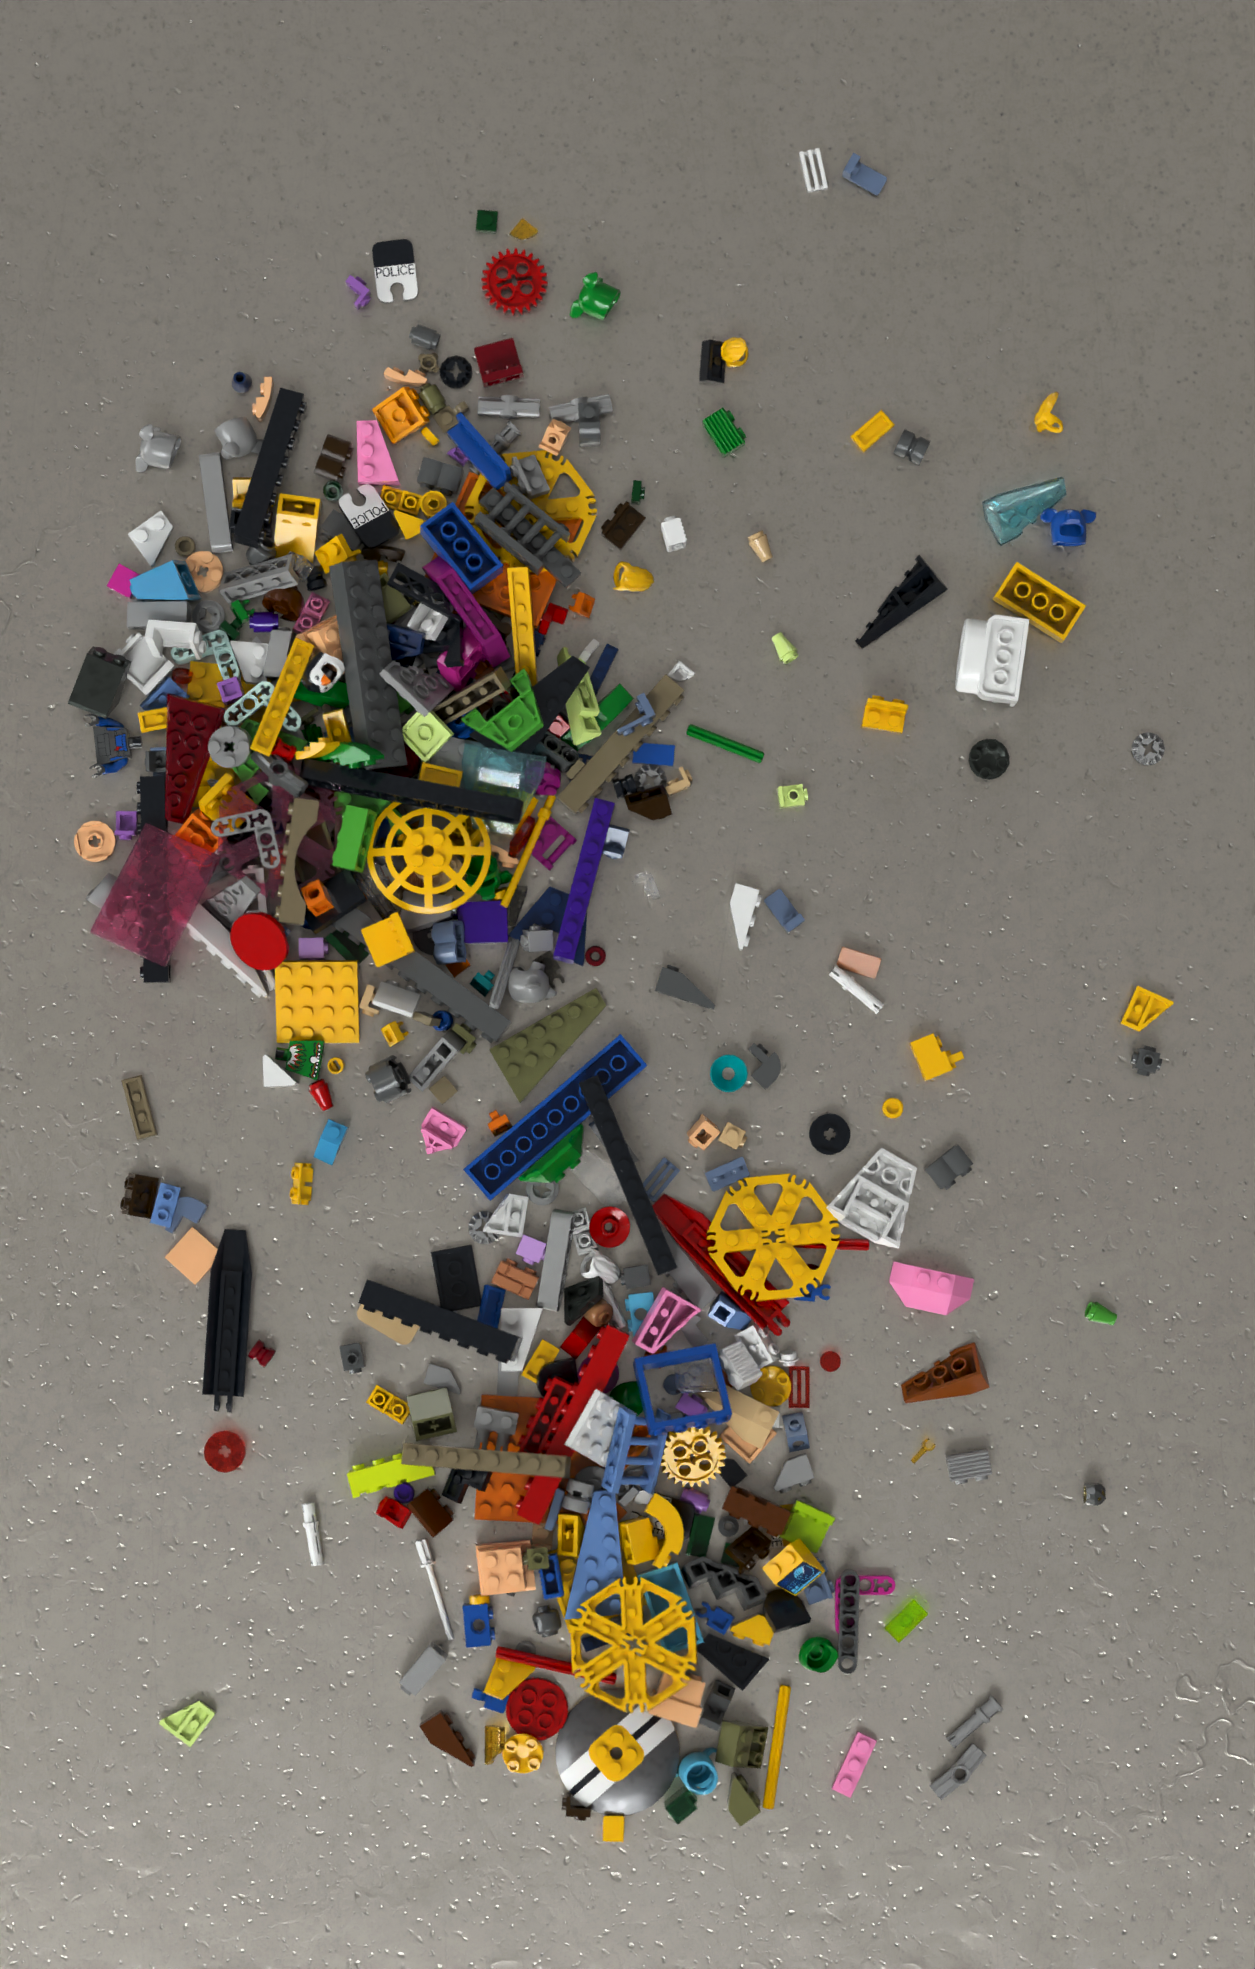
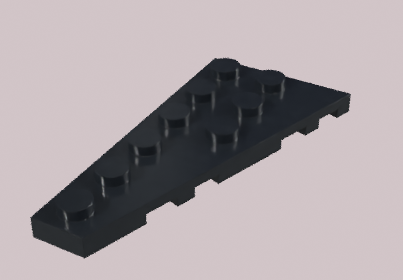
(551, 696)

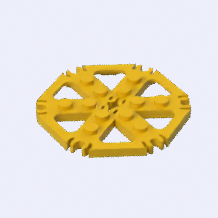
(557, 508)
(765, 1255)
(617, 1656)

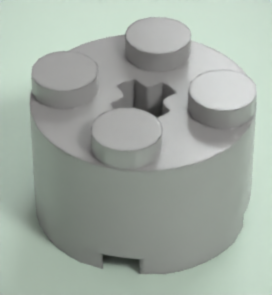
(218, 746)

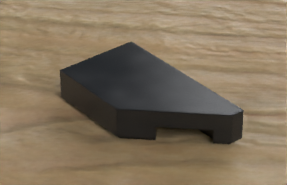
(732, 1472)

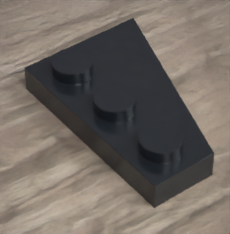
(732, 1660)

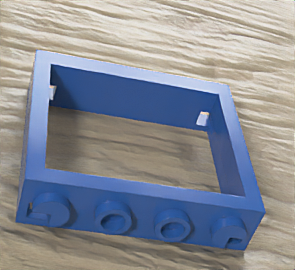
(678, 1357)

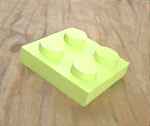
(426, 734)

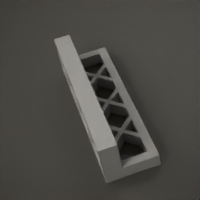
(259, 583)

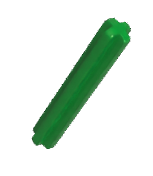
(725, 743)

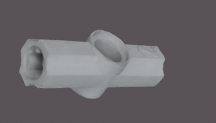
(509, 407)
(569, 411)

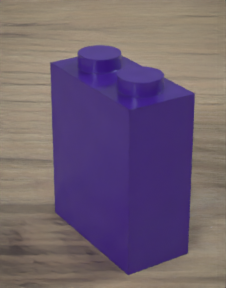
(483, 922)

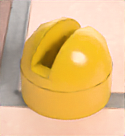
(333, 1068)

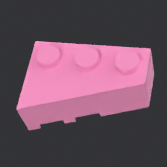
(373, 457)
(663, 1320)

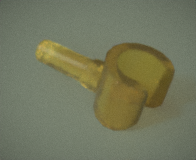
(923, 1450)

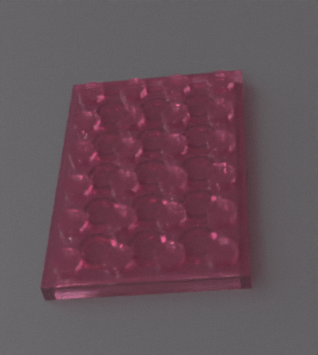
(155, 894)

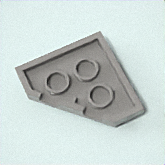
(418, 688)

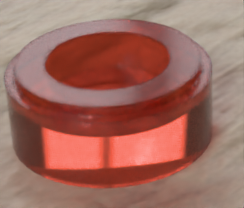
(182, 675)
(830, 1361)

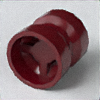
(261, 1353)

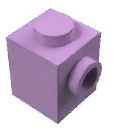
(313, 948)
(531, 1249)

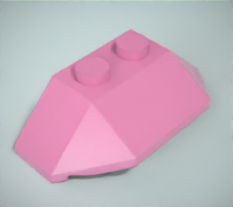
(930, 1288)

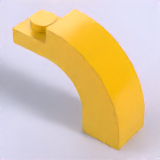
(672, 1525)

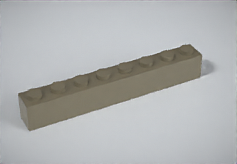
(617, 748)
(486, 1460)

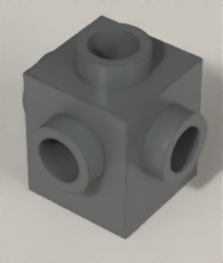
(1139, 1064)

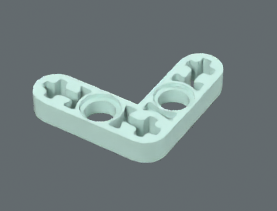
(217, 649)
(265, 700)

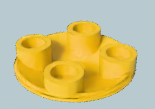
(772, 1387)
(522, 1753)

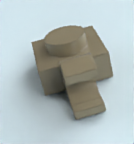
(447, 417)

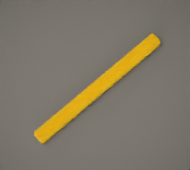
(776, 1746)

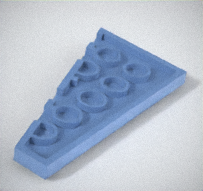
(598, 1559)

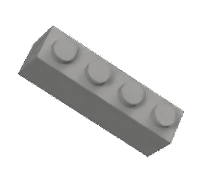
(688, 1277)

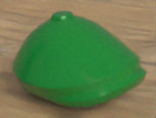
(628, 1395)
(818, 1654)

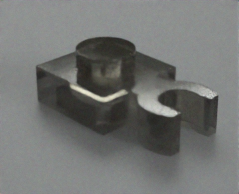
(550, 967)

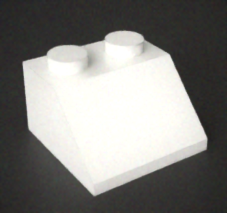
(396, 999)

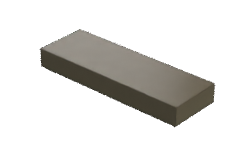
(139, 1107)

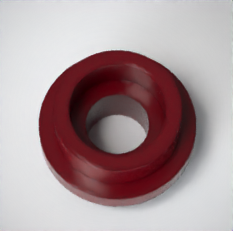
(590, 951)

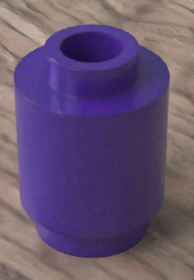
(264, 621)

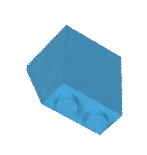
(166, 582)

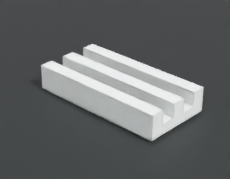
(810, 153)

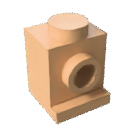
(555, 437)
(703, 1140)

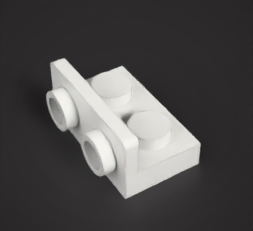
(428, 620)
(759, 1345)

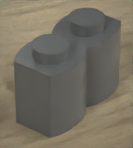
(440, 476)
(949, 1166)

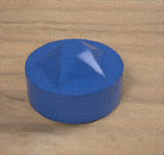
(446, 1020)

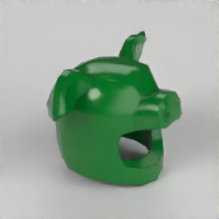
(595, 298)
(493, 879)

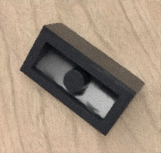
(711, 364)

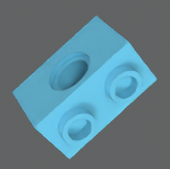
(636, 1301)

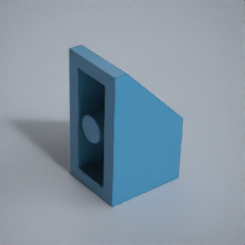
(330, 1141)

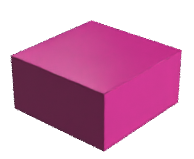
(120, 581)

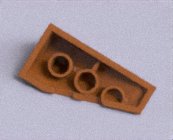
(955, 1376)

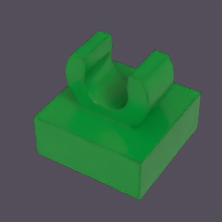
(240, 612)

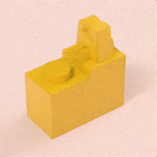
(931, 1059)
(638, 1541)

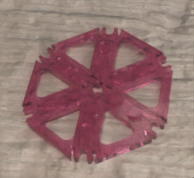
(248, 849)

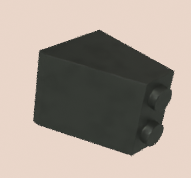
(100, 682)

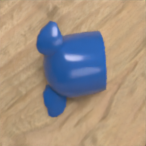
(1068, 525)

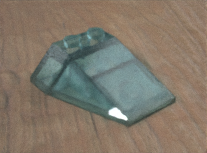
(502, 774)

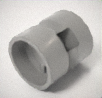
(575, 1502)

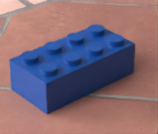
(461, 547)

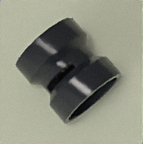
(315, 579)
(624, 786)

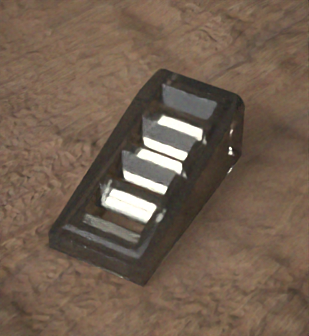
(516, 904)

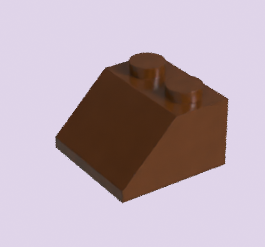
(431, 1511)

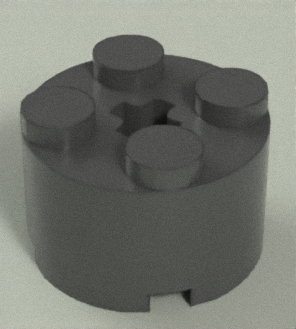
(388, 1079)

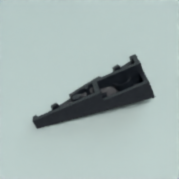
(913, 593)

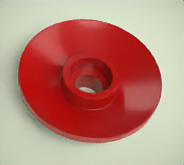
(618, 1232)

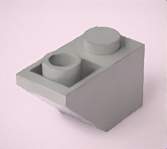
(794, 1471)

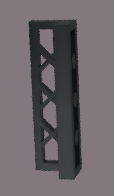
(424, 585)

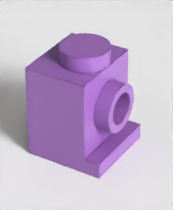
(691, 1405)

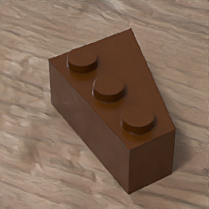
(757, 1510)

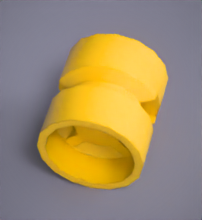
(432, 503)

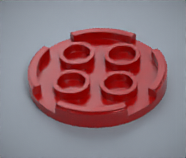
(259, 940)
(537, 1708)

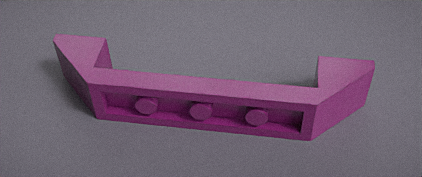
(469, 610)

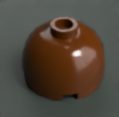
(285, 601)

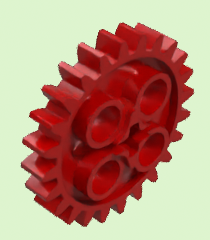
(510, 263)

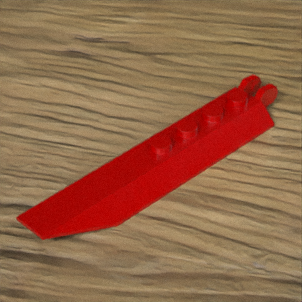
(690, 1231)

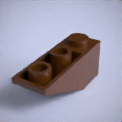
(443, 1736)

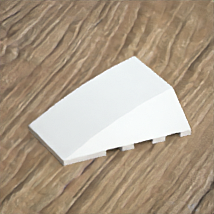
(877, 1199)

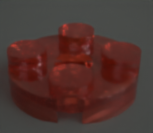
(232, 1442)

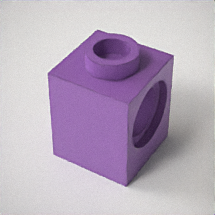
(230, 690)

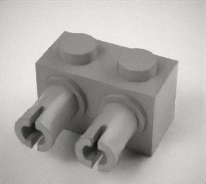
(497, 1420)

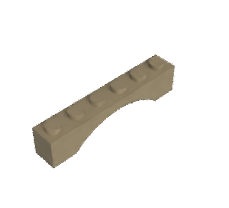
(303, 817)

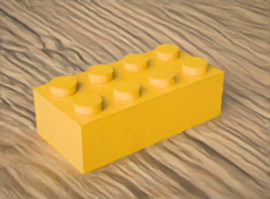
(1039, 601)

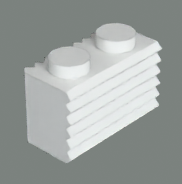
(673, 533)
(739, 1365)

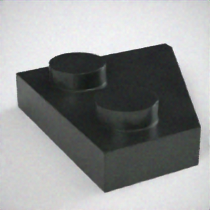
(581, 1298)

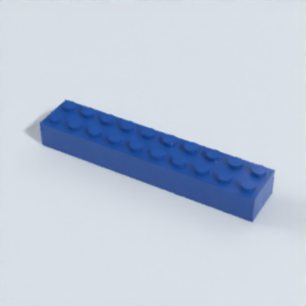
(552, 1119)

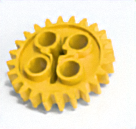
(696, 1471)

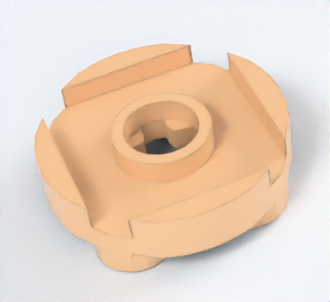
(214, 575)
(85, 835)

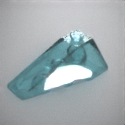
(1015, 509)

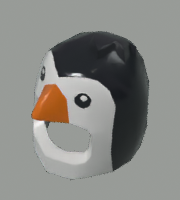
(318, 677)

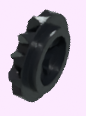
(462, 379)

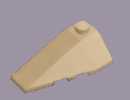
(749, 1417)

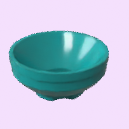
(732, 1062)

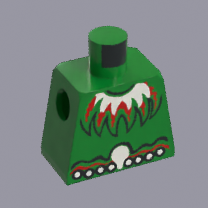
(302, 1057)

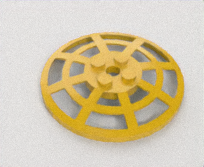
(432, 865)

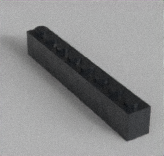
(269, 467)
(440, 1320)

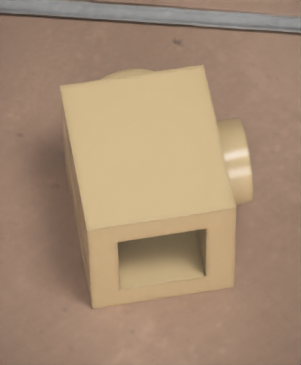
(732, 1136)

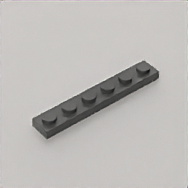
(553, 561)

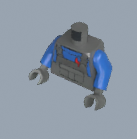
(111, 744)

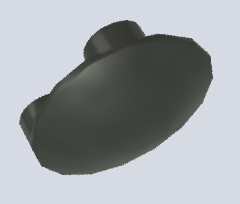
(988, 759)

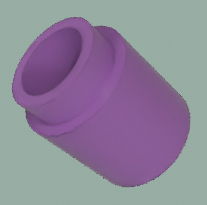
(696, 1498)

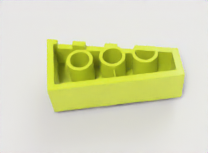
(384, 1474)

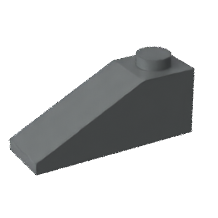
(680, 987)

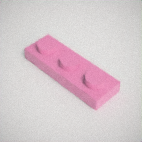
(854, 1764)

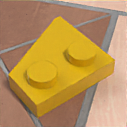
(1144, 1008)

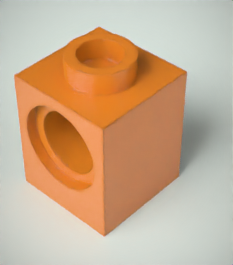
(319, 904)

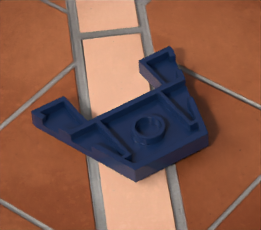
(549, 914)

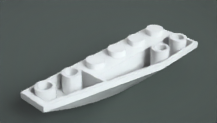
(217, 938)

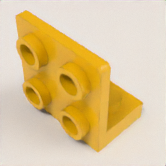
(884, 714)
(212, 799)
(387, 940)

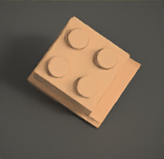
(325, 638)
(503, 1568)
(683, 1705)

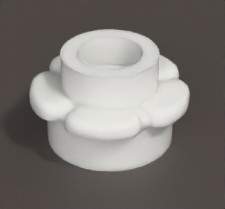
(788, 1357)

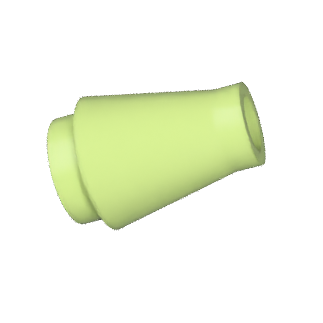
(784, 648)

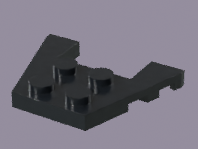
(448, 640)

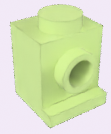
(784, 796)

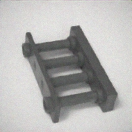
(503, 534)

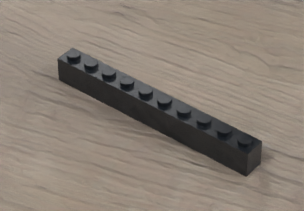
(153, 812)
(627, 1175)

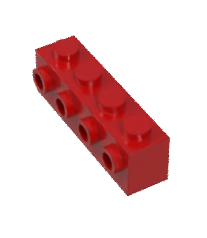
(546, 1416)

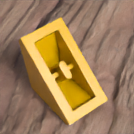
(408, 524)
(570, 1534)

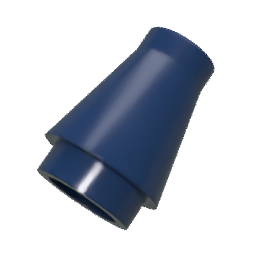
(242, 386)

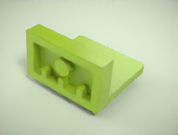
(808, 1524)

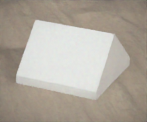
(275, 1075)

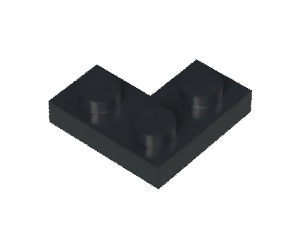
(460, 1480)

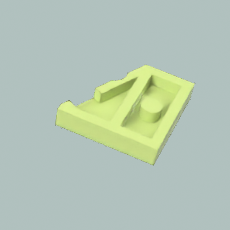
(188, 1722)

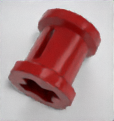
(283, 750)

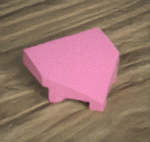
(441, 1131)

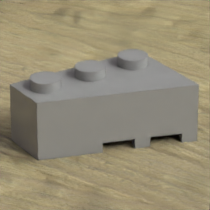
(140, 611)

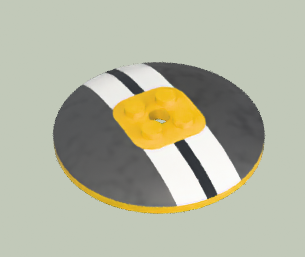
(612, 1784)

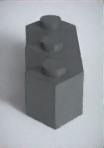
(724, 1581)

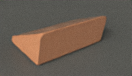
(858, 962)

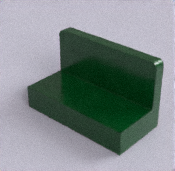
(347, 947)
(700, 1535)

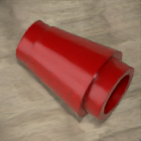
(321, 1094)

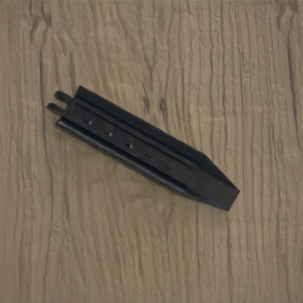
(228, 1319)

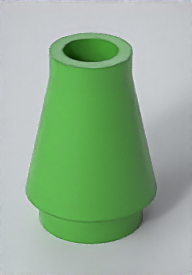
(1098, 1313)

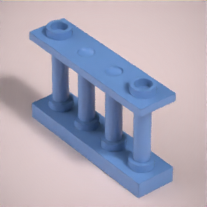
(619, 1448)

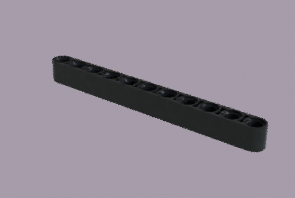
(411, 791)

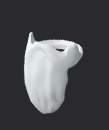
(600, 1266)

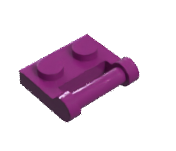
(548, 835)

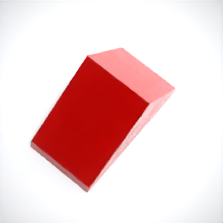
(579, 1338)

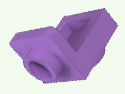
(359, 287)
(126, 824)

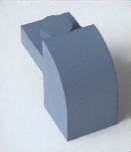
(189, 1208)

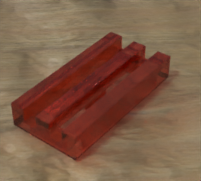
(521, 837)
(807, 1387)

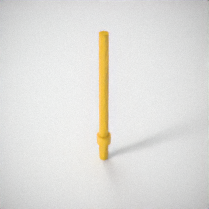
(543, 815)

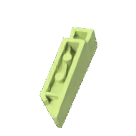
(581, 707)

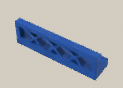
(480, 452)

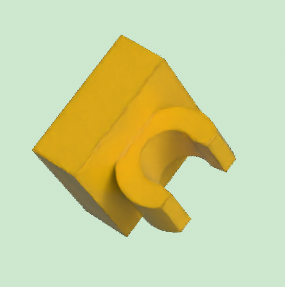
(393, 1034)

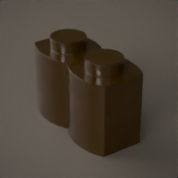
(333, 457)

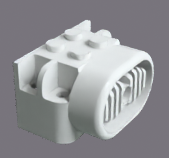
(992, 658)

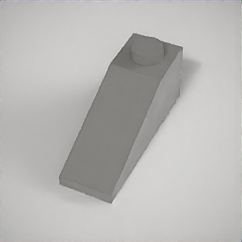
(436, 1059)

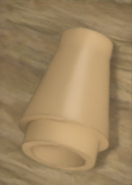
(760, 545)

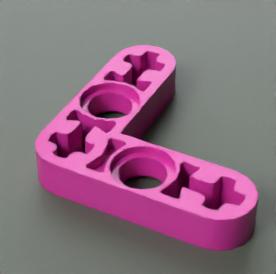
(851, 1579)

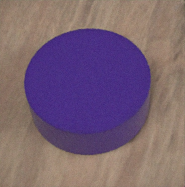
(404, 1492)

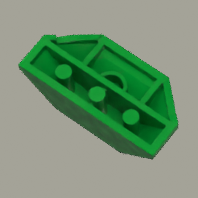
(558, 1159)

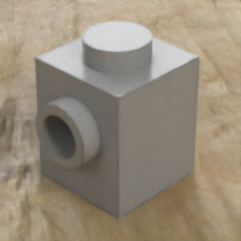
(537, 939)

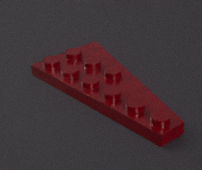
(187, 752)

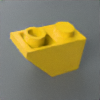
(755, 1628)

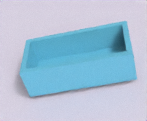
(670, 1579)

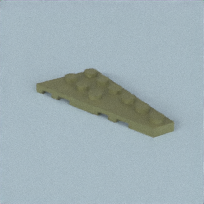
(537, 1048)

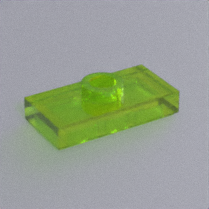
(906, 1620)

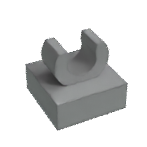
(627, 1494)

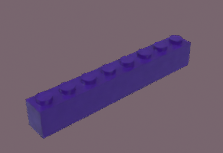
(583, 881)

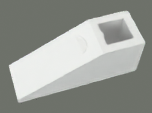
(742, 908)

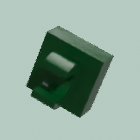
(231, 629)

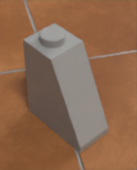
(278, 650)
(416, 922)
(423, 1669)

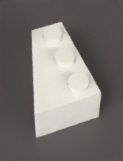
(522, 1323)

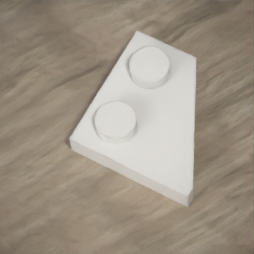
(151, 536)
(251, 660)
(508, 1217)

